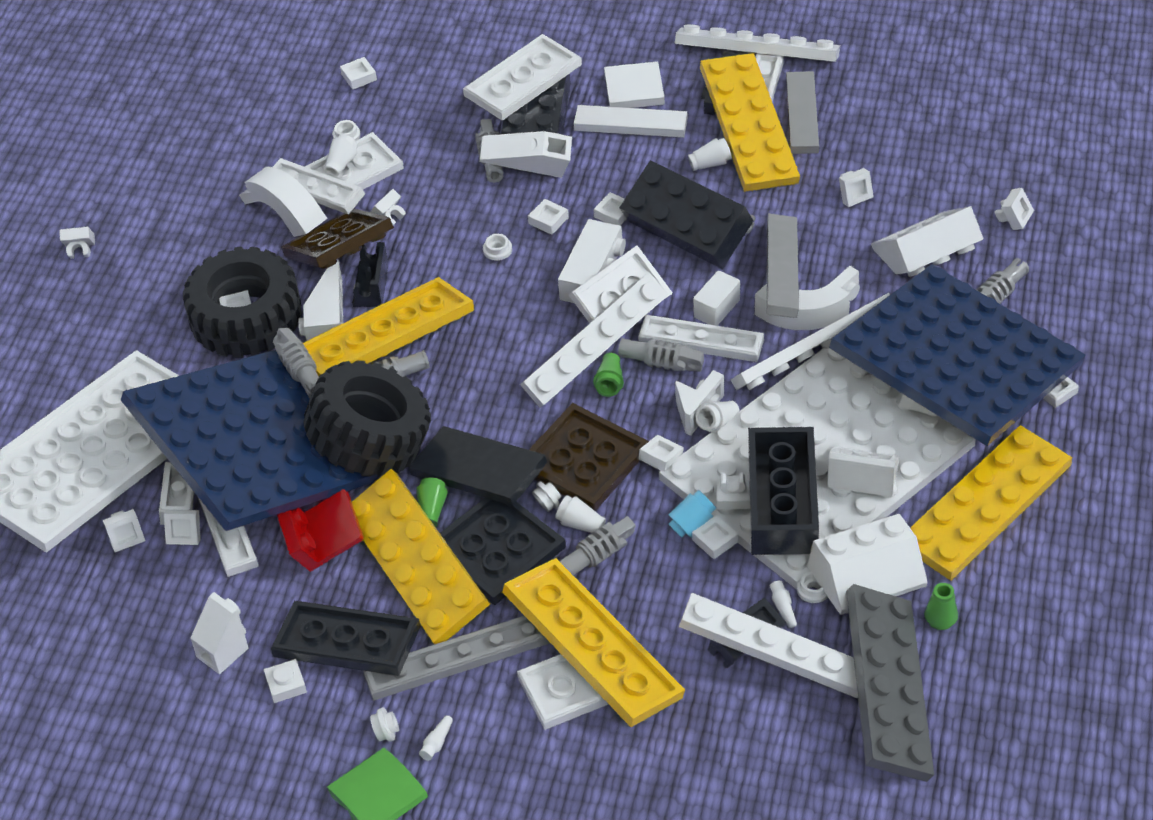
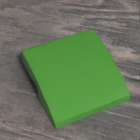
(378, 789)

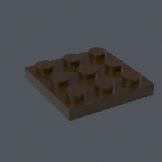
(337, 238)
(587, 455)

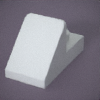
(690, 399)

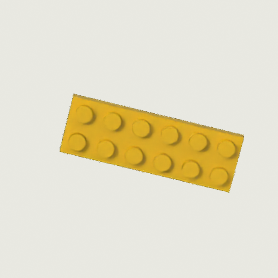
(749, 122)
(390, 325)
(987, 501)
(417, 558)
(593, 642)

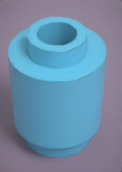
(691, 514)

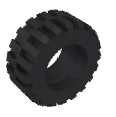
(248, 327)
(366, 418)

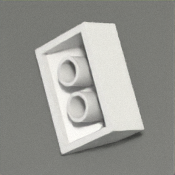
(929, 241)
(873, 555)

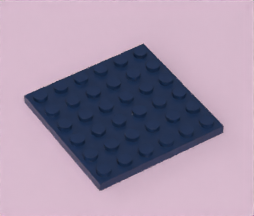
(958, 353)
(240, 439)

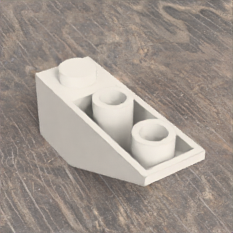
(530, 151)

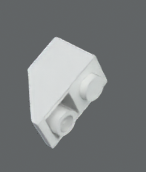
(219, 634)

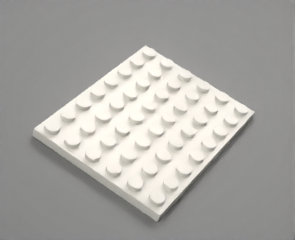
(846, 411)

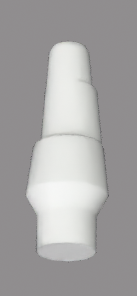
(783, 602)
(435, 739)

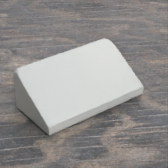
(175, 492)

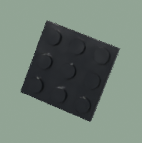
(500, 544)

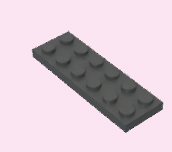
(889, 684)

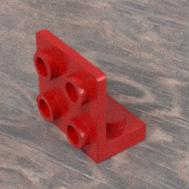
(321, 531)

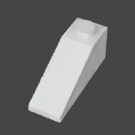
(324, 305)

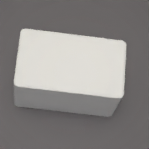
(716, 298)

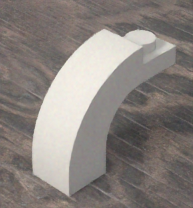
(286, 197)
(816, 307)

